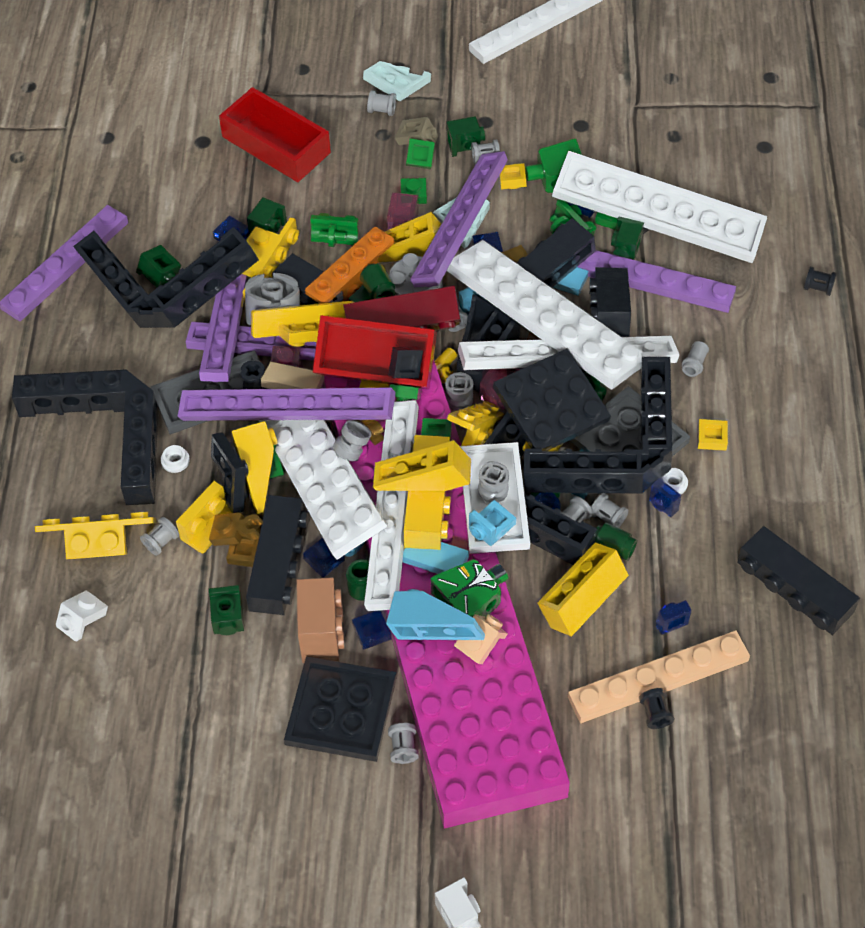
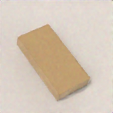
(290, 377)

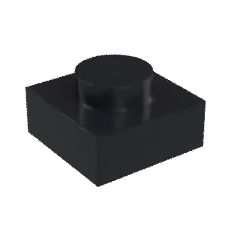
(405, 362)

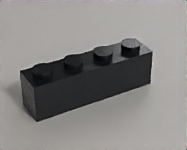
(559, 253)
(276, 555)
(798, 580)

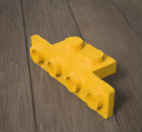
(270, 249)
(294, 323)
(478, 420)
(96, 538)

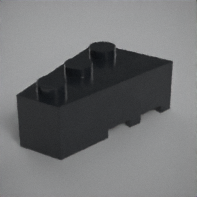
(611, 299)
(486, 323)

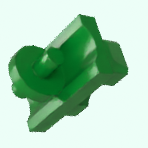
(565, 212)
(334, 229)

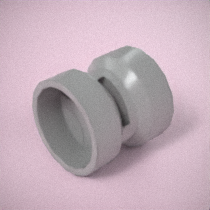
(459, 391)
(352, 439)
(493, 482)

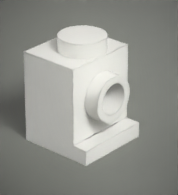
(456, 907)

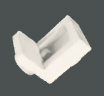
(78, 613)

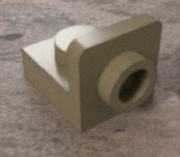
(416, 129)

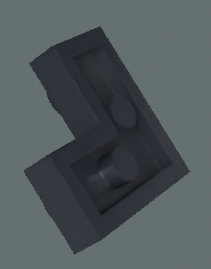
(232, 469)

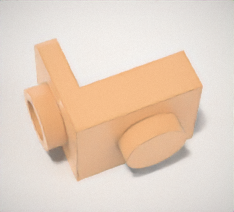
(480, 649)

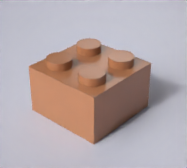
(319, 619)

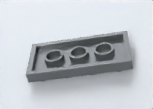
(169, 392)

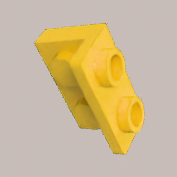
(197, 521)

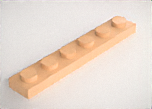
(664, 673)

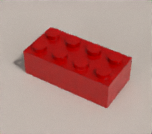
(275, 134)
(364, 350)

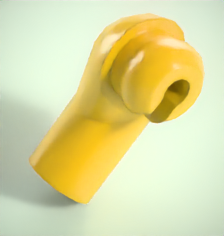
(442, 364)

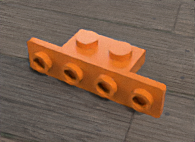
(346, 271)

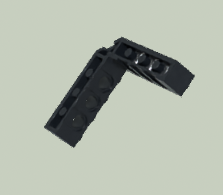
(182, 294)
(102, 392)
(614, 471)
(546, 526)

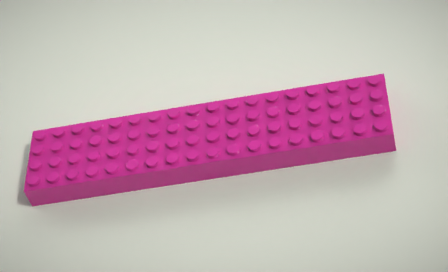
(476, 722)

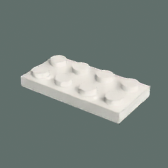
(507, 454)

